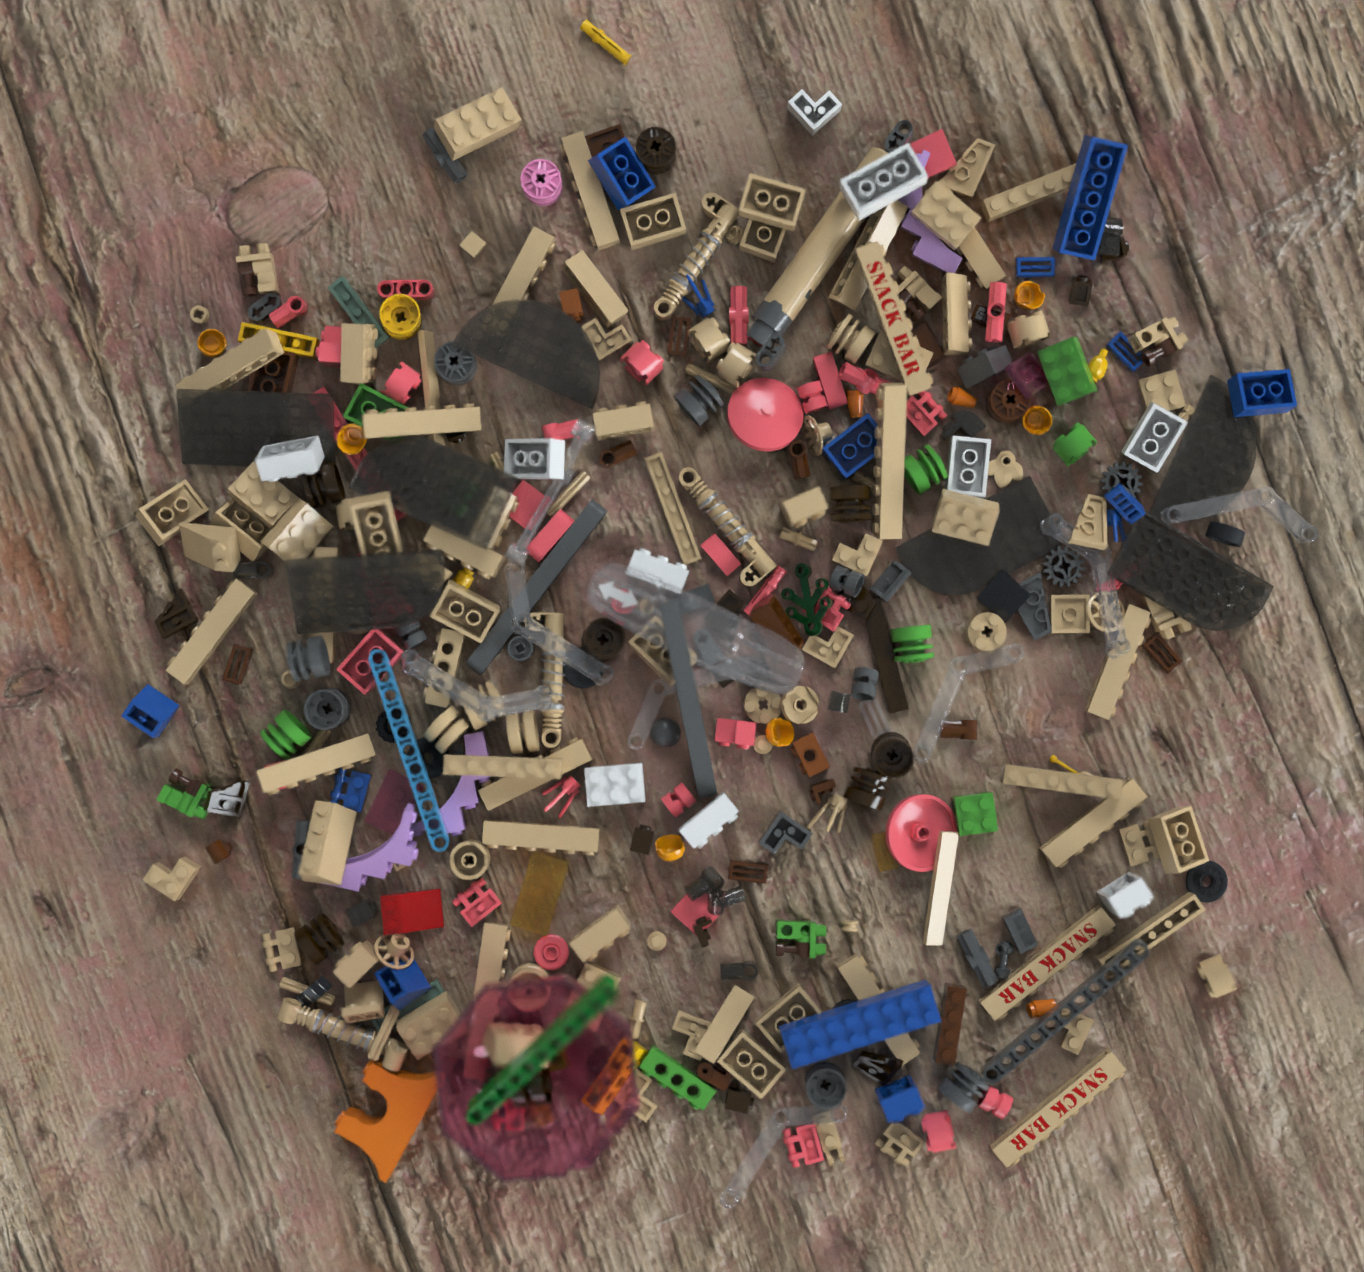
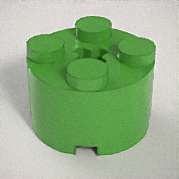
(1074, 444)

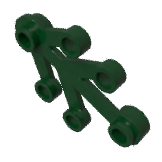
(808, 601)

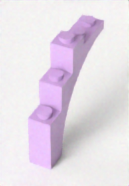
(930, 247)
(465, 794)
(378, 862)

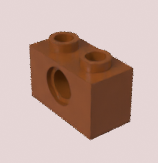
(571, 303)
(819, 761)

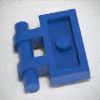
(356, 791)

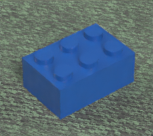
(621, 173)
(1261, 393)
(852, 447)
(900, 1099)

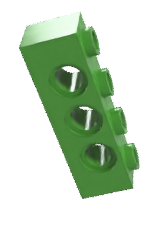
(689, 1078)

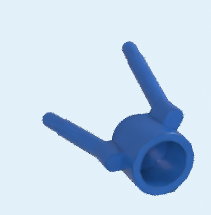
(704, 306)
(1114, 520)

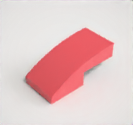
(720, 554)

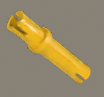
(604, 41)

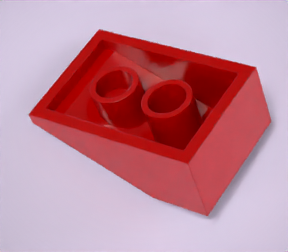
(411, 911)

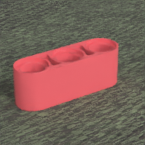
(397, 285)
(828, 375)
(549, 535)

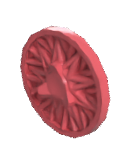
(551, 952)

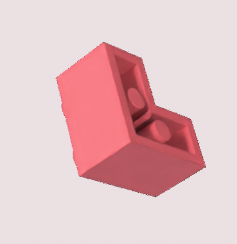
(330, 347)
(735, 732)

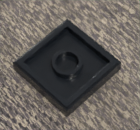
(1003, 596)

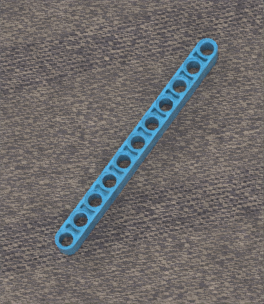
(408, 760)

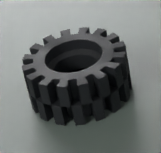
(382, 726)

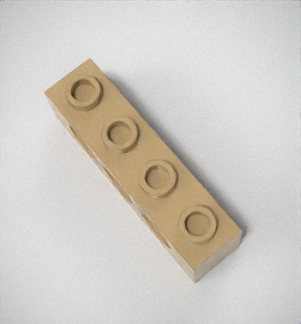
(457, 640)

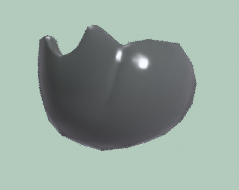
(665, 732)

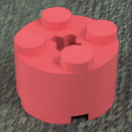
(642, 362)
(401, 384)
(939, 1131)

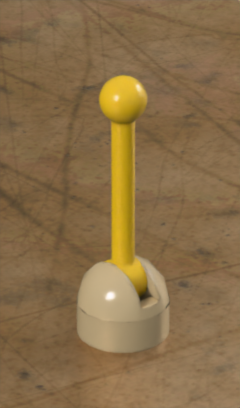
(1053, 759)

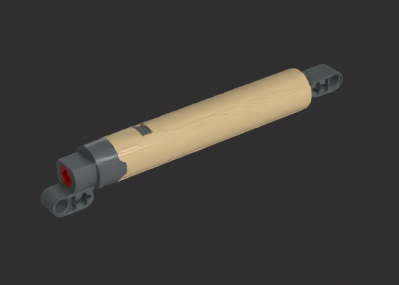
(812, 263)

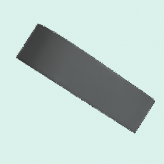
(261, 303)

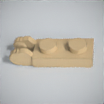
(830, 1140)

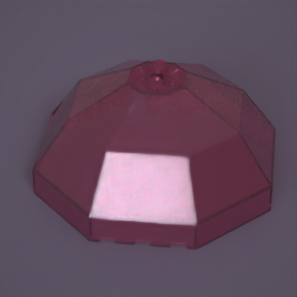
(541, 1138)

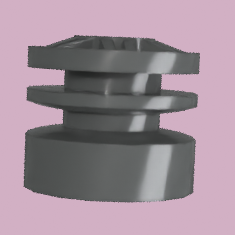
(455, 374)
(699, 400)
(306, 659)
(317, 713)
(963, 1087)
(825, 1096)

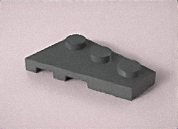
(1034, 610)

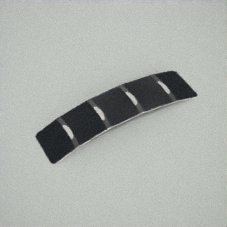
(314, 992)

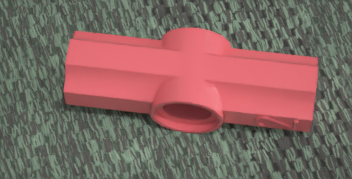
(997, 300)
(738, 314)
(864, 380)

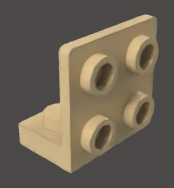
(363, 1002)

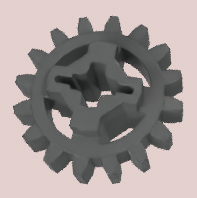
(1116, 476)
(1061, 558)

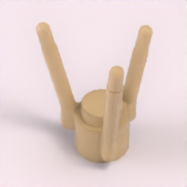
(837, 804)

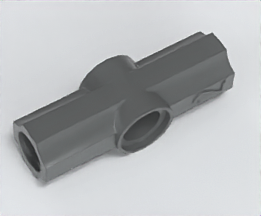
(453, 168)
(302, 828)
(977, 958)

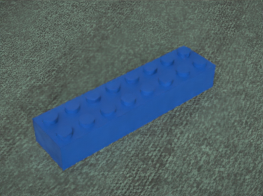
(859, 1023)

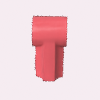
(286, 312)
(559, 431)

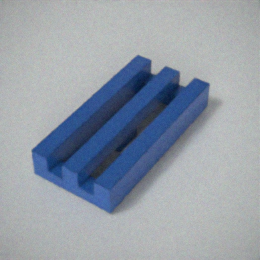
(1019, 267)
(1123, 359)

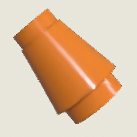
(960, 397)
(855, 403)
(1038, 1008)

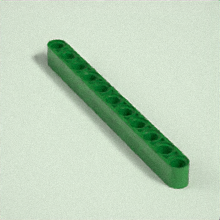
(542, 1049)

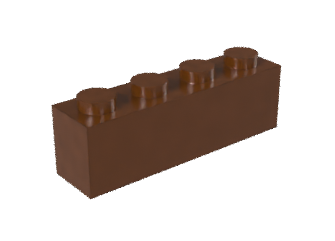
(950, 1025)

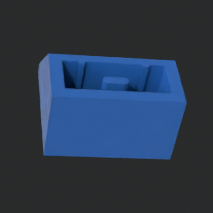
(150, 711)
(403, 985)

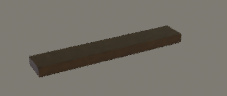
(884, 659)

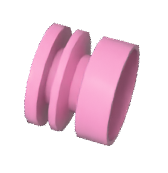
(535, 191)

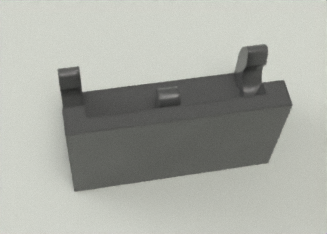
(890, 581)
(1019, 931)

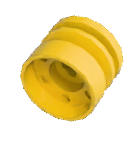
(398, 306)

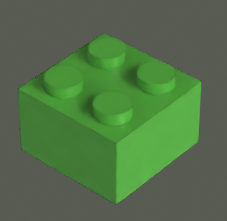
(975, 813)

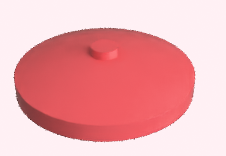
(765, 414)
(915, 828)

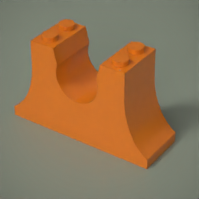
(389, 1134)

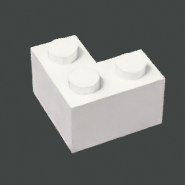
(811, 114)

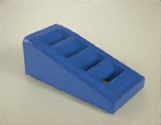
(1133, 512)

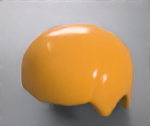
(1028, 295)
(212, 343)
(1037, 420)
(351, 439)
(779, 732)
(669, 847)

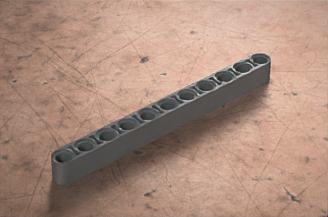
(538, 584)
(688, 698)
(1069, 1003)

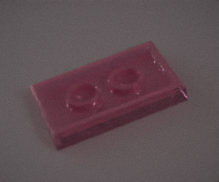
(1027, 375)
(391, 802)

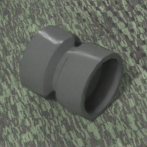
(845, 580)
(411, 635)
(520, 648)
(864, 684)

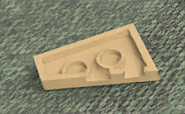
(970, 168)
(1091, 524)

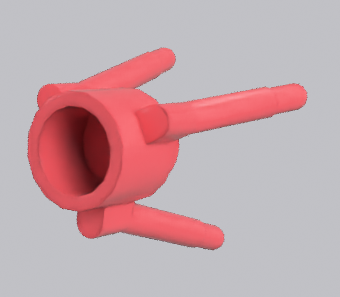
(570, 786)

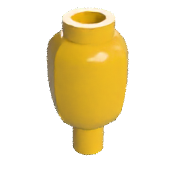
(1098, 365)
(464, 577)

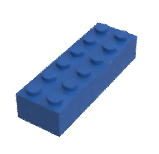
(1089, 197)

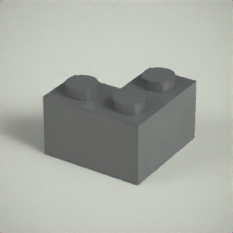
(986, 365)
(784, 828)

